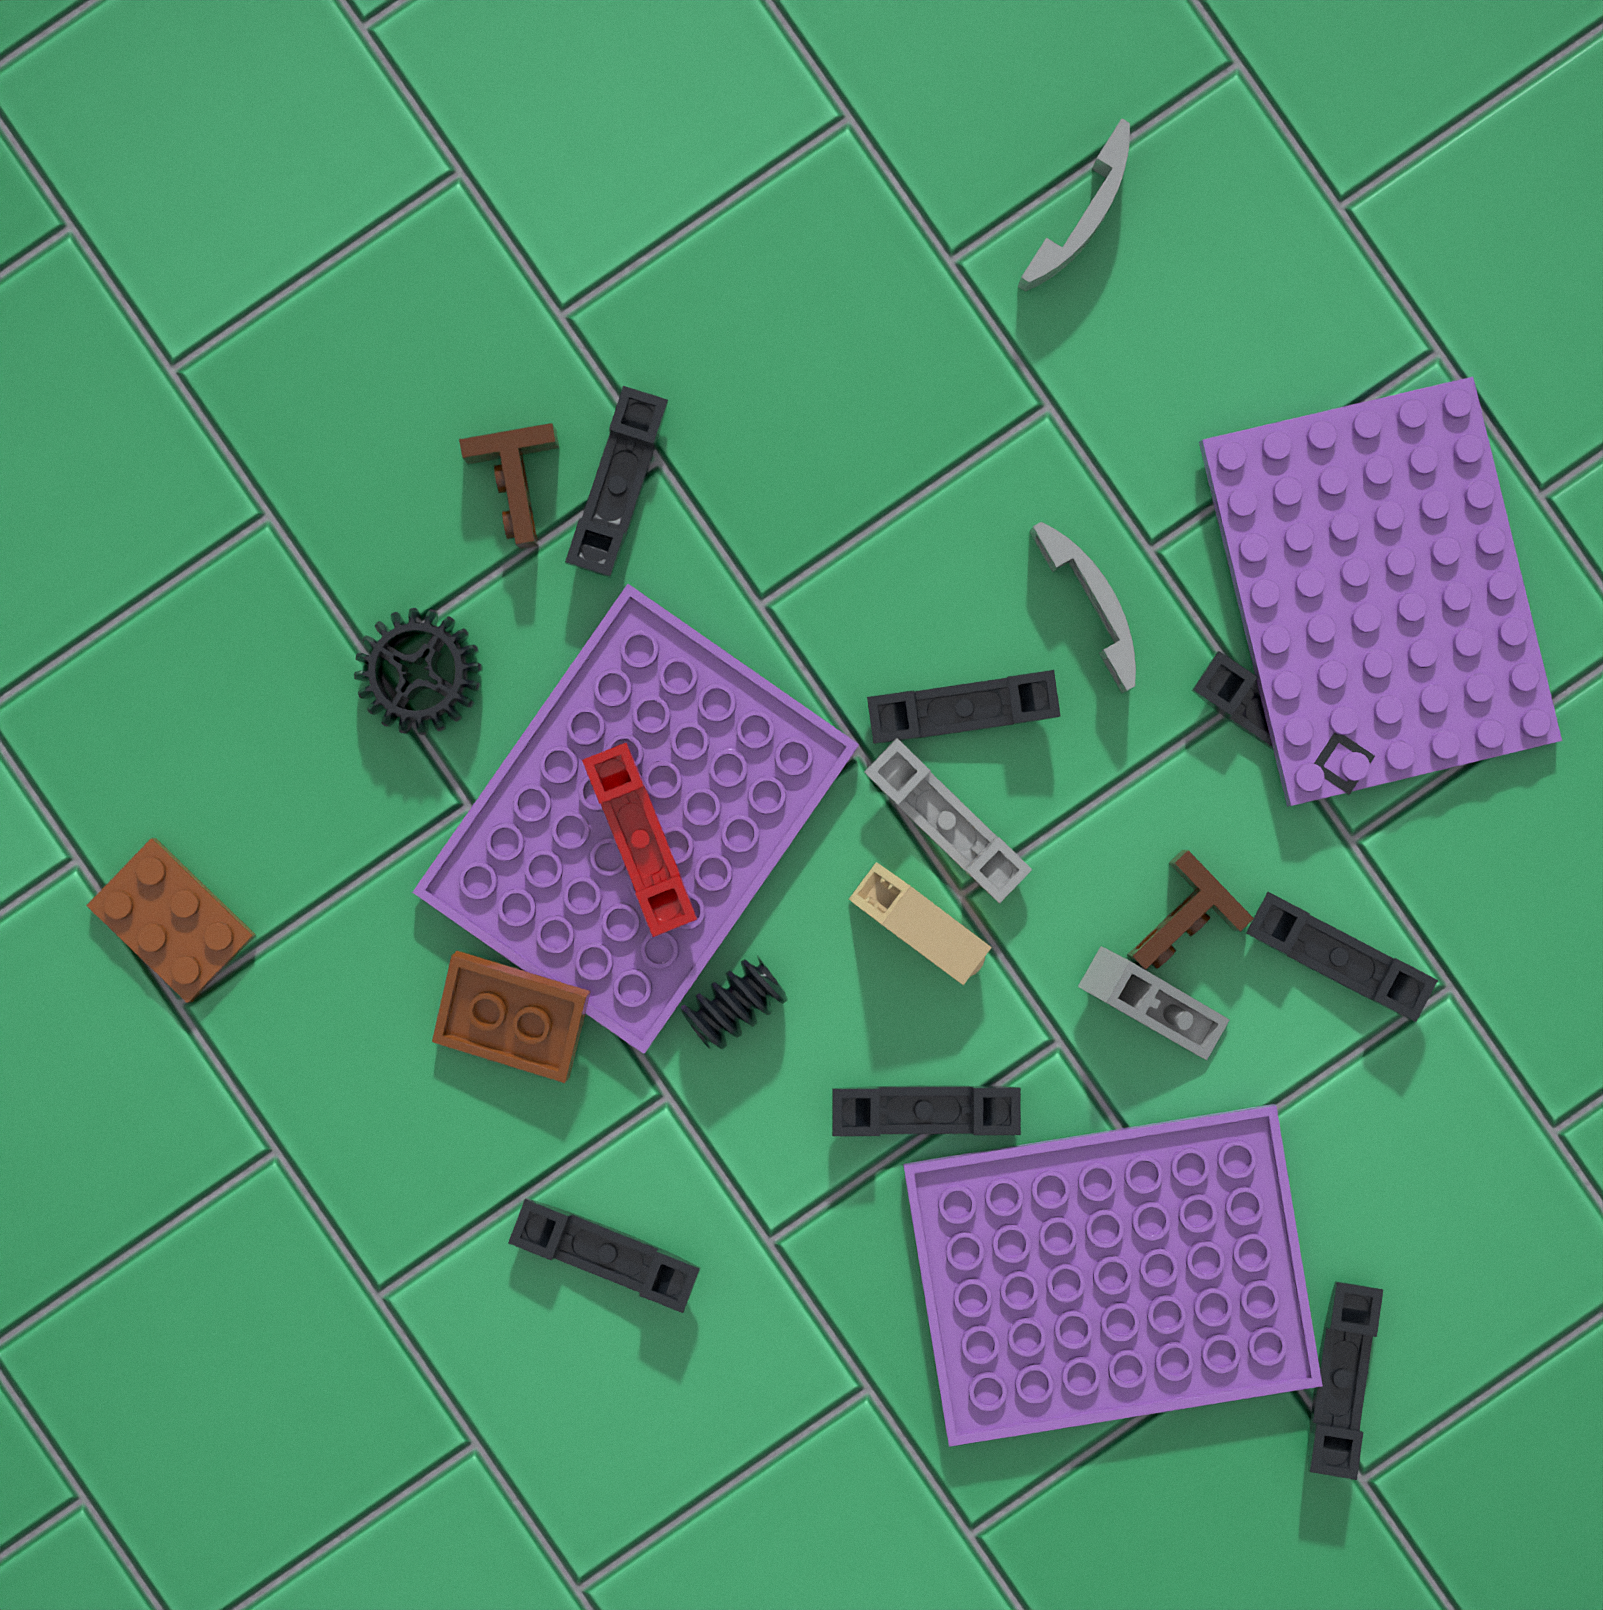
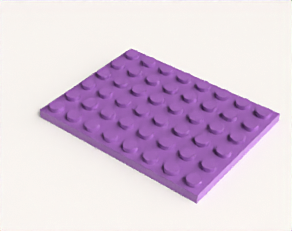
(1380, 589)
(729, 778)
(1112, 1275)

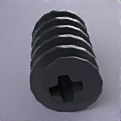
(734, 1003)

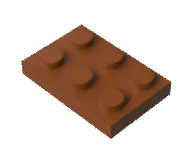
(171, 920)
(510, 1016)

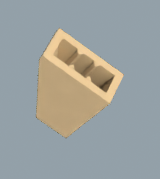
(920, 923)

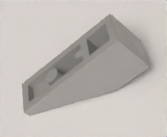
(1153, 1002)

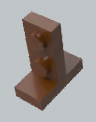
(511, 474)
(1190, 913)

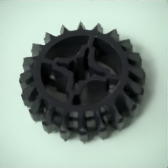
(405, 689)

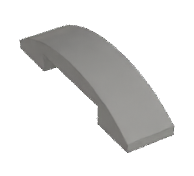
(1052, 257)
(1059, 551)
(947, 821)

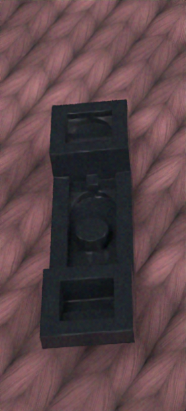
(618, 482)
(1236, 696)
(964, 707)
(1341, 957)
(926, 1110)
(605, 1253)
(1343, 1365)

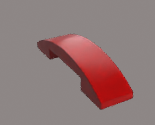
(640, 839)

